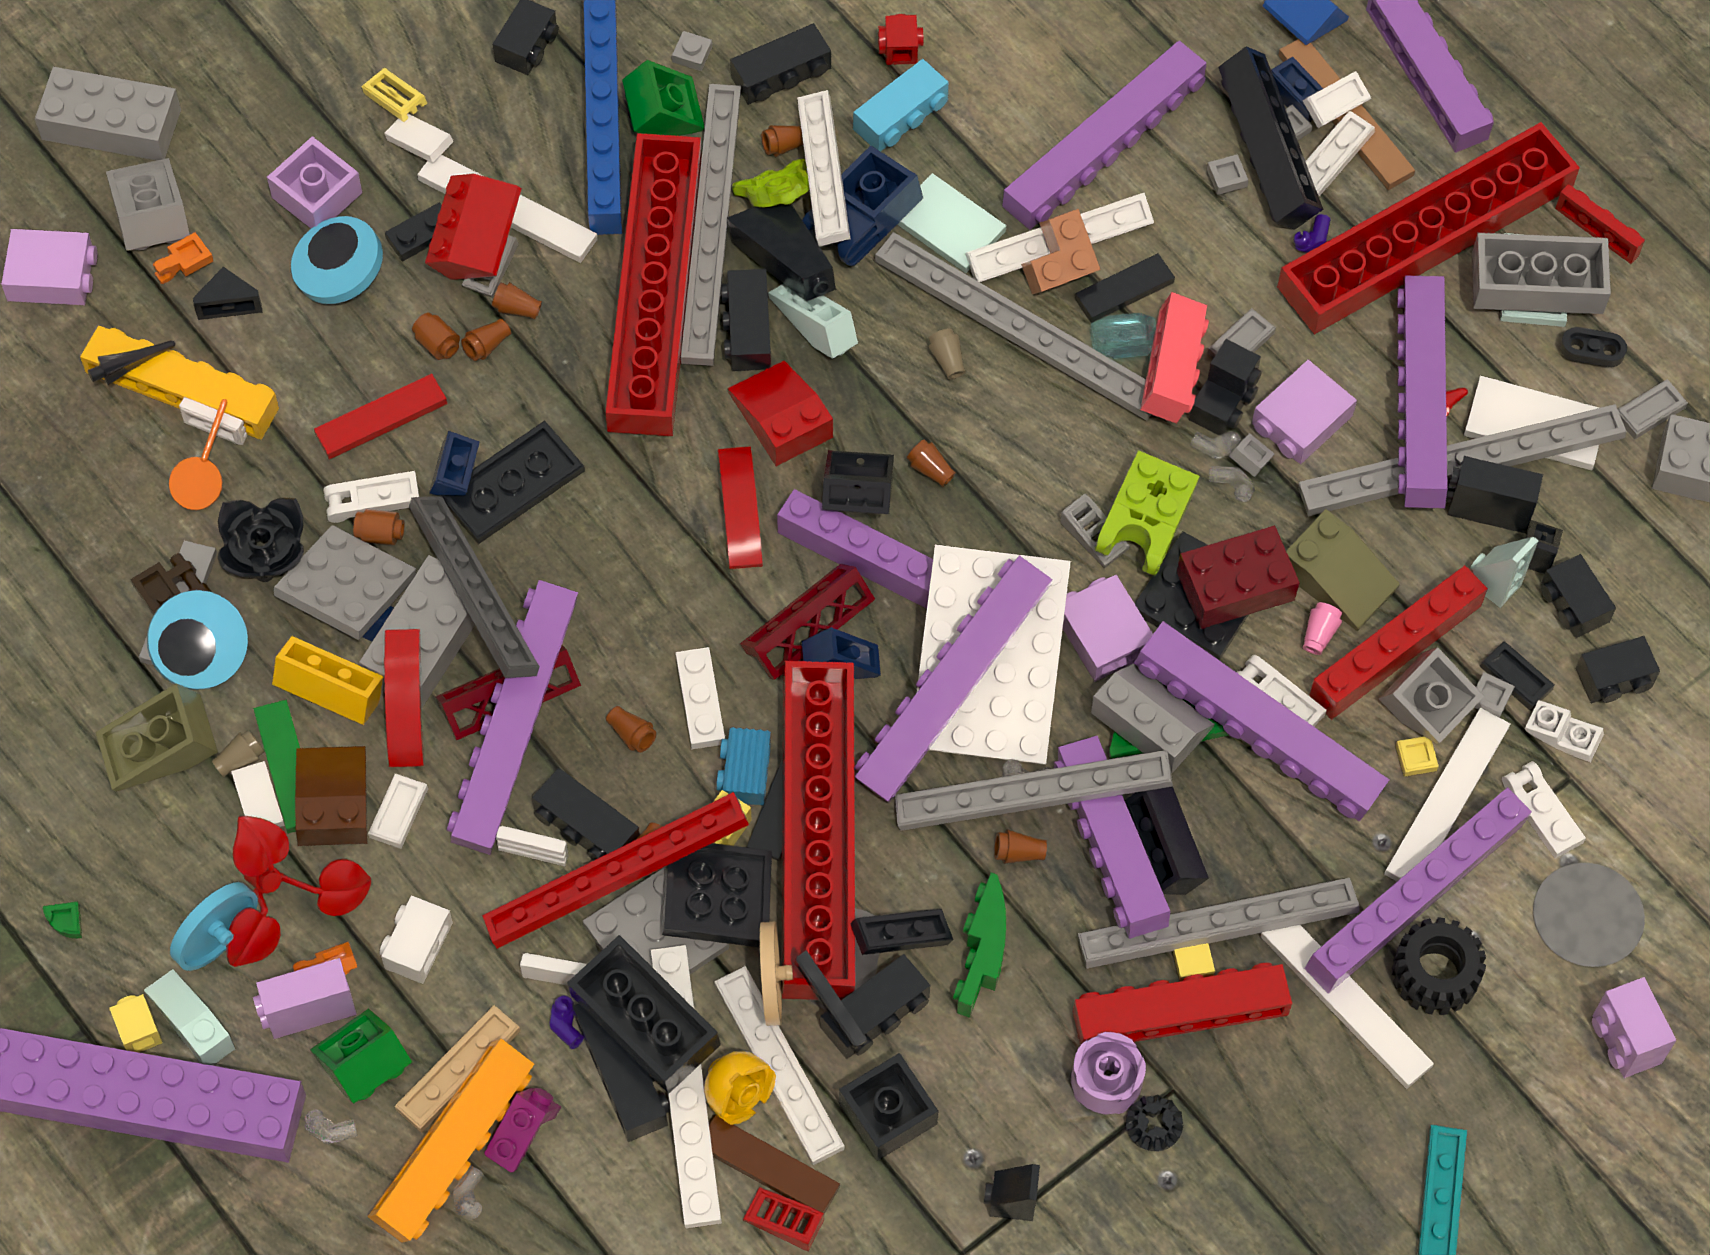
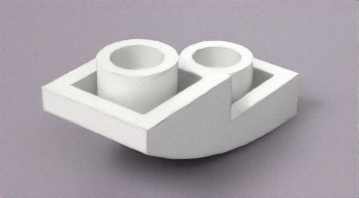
(1562, 732)

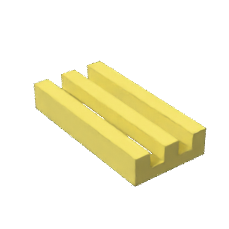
(407, 106)

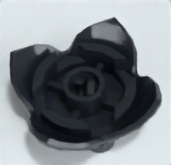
(245, 525)

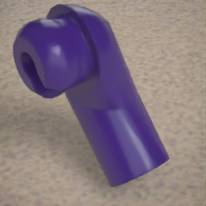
(1316, 237)
(562, 1022)

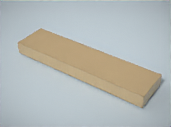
(442, 1081)

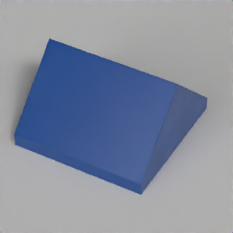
(1307, 18)

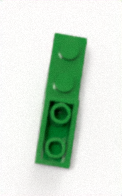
(987, 943)

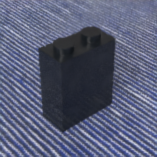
(1493, 494)

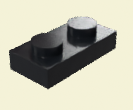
(414, 234)

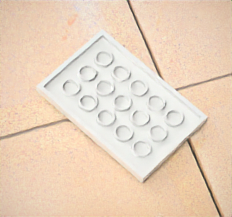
(1014, 700)

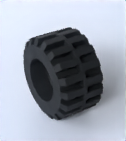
(1443, 940)

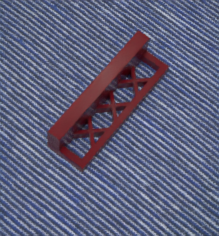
(802, 610)
(482, 689)

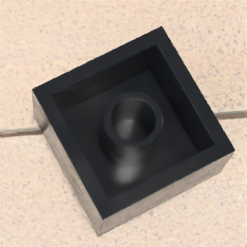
(888, 1106)

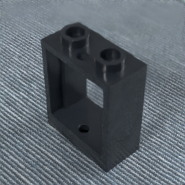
(872, 476)

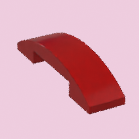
(740, 507)
(403, 698)

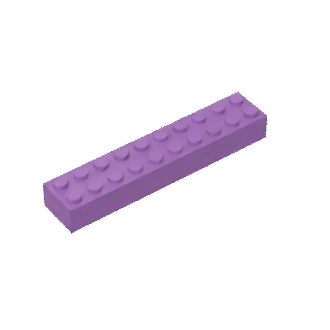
(149, 1095)

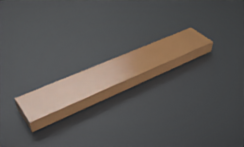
(1379, 150)

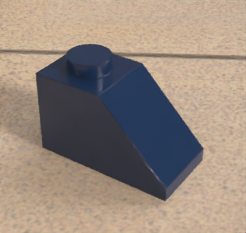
(839, 646)

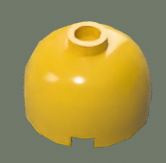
(737, 1085)

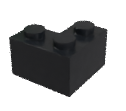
(1228, 387)

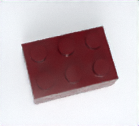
(1237, 577)

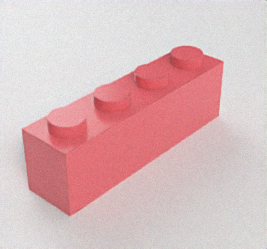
(1175, 358)

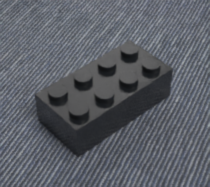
(644, 1014)

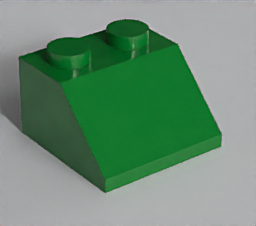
(662, 101)
(362, 1056)

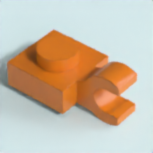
(184, 255)
(341, 951)

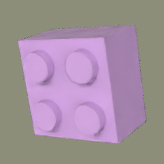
(314, 183)
(1633, 1028)

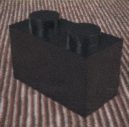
(525, 36)
(1577, 596)
(1618, 670)

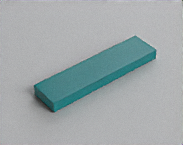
(1442, 1191)

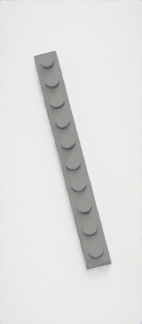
(711, 225)
(1013, 322)
(1503, 448)

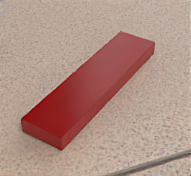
(380, 416)

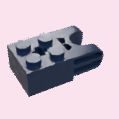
(876, 200)

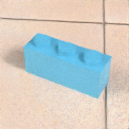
(901, 106)

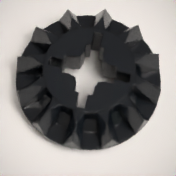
(1157, 1138)

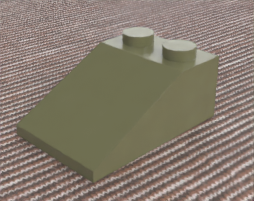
(1341, 570)
(157, 738)

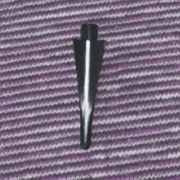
(116, 365)

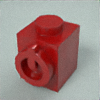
(900, 39)

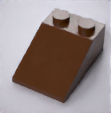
(331, 796)

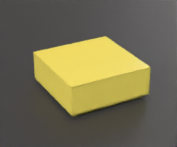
(1416, 756)
(1194, 961)

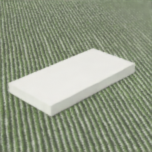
(1506, 406)

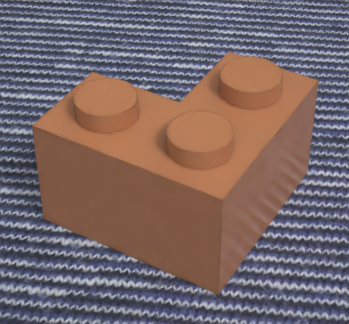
(1069, 255)

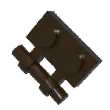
(158, 586)

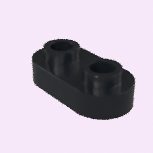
(1592, 346)

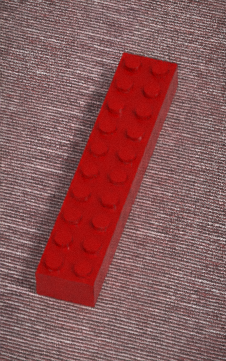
(1426, 227)
(654, 285)
(818, 824)

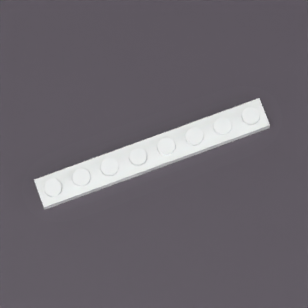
(690, 1113)

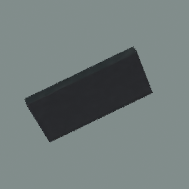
(514, 481)

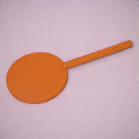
(195, 480)

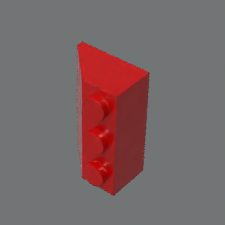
(472, 227)

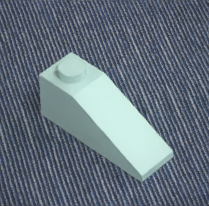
(819, 320)
(1504, 568)
(190, 1018)

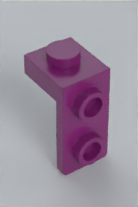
(520, 1126)

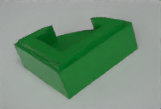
(65, 919)

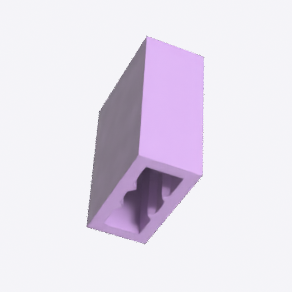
(48, 267)
(1303, 412)
(1105, 627)
(304, 999)

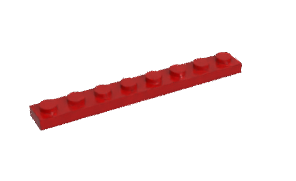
(615, 870)

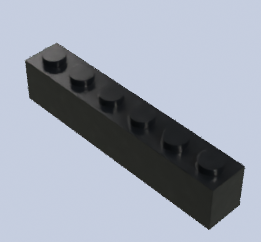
(1270, 138)

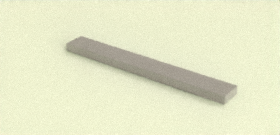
(1033, 790)
(1223, 922)

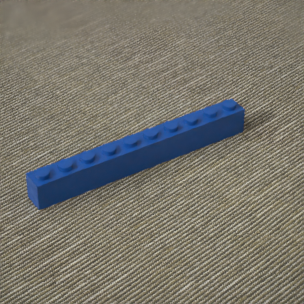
(602, 117)

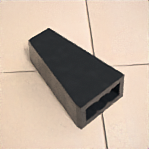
(784, 248)

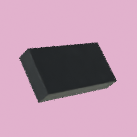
(1514, 669)

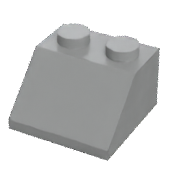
(1431, 696)

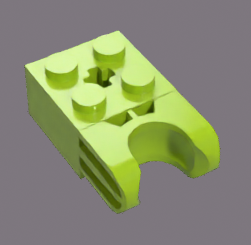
(1148, 509)

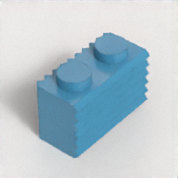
(746, 764)

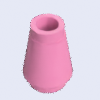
(1321, 627)

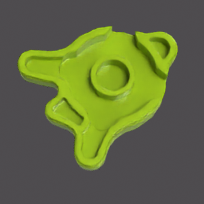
(775, 186)

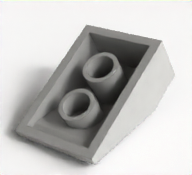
(148, 204)

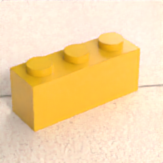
(327, 680)

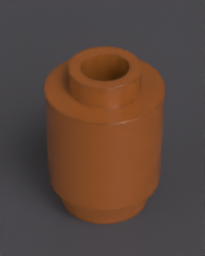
(436, 336)
(378, 526)

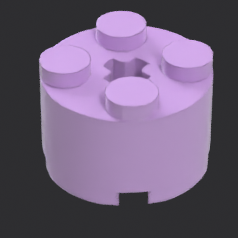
(1103, 1092)

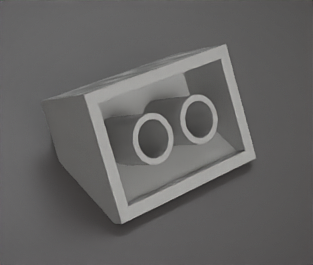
(1149, 715)

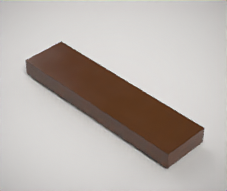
(771, 1166)

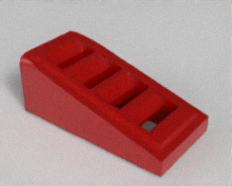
(802, 1240)

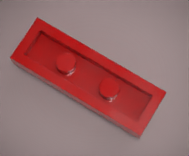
(1600, 223)

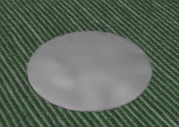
(1589, 914)

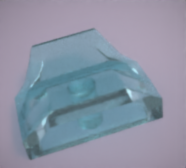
(1123, 335)

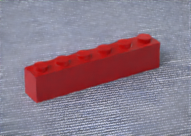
(1398, 642)
(1185, 1005)

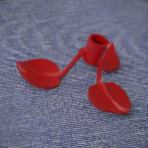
(254, 852)

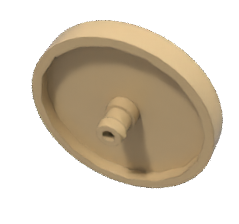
(772, 973)

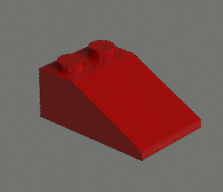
(783, 412)

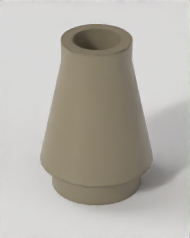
(947, 351)
(238, 753)

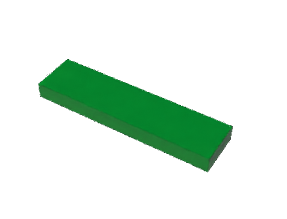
(280, 749)

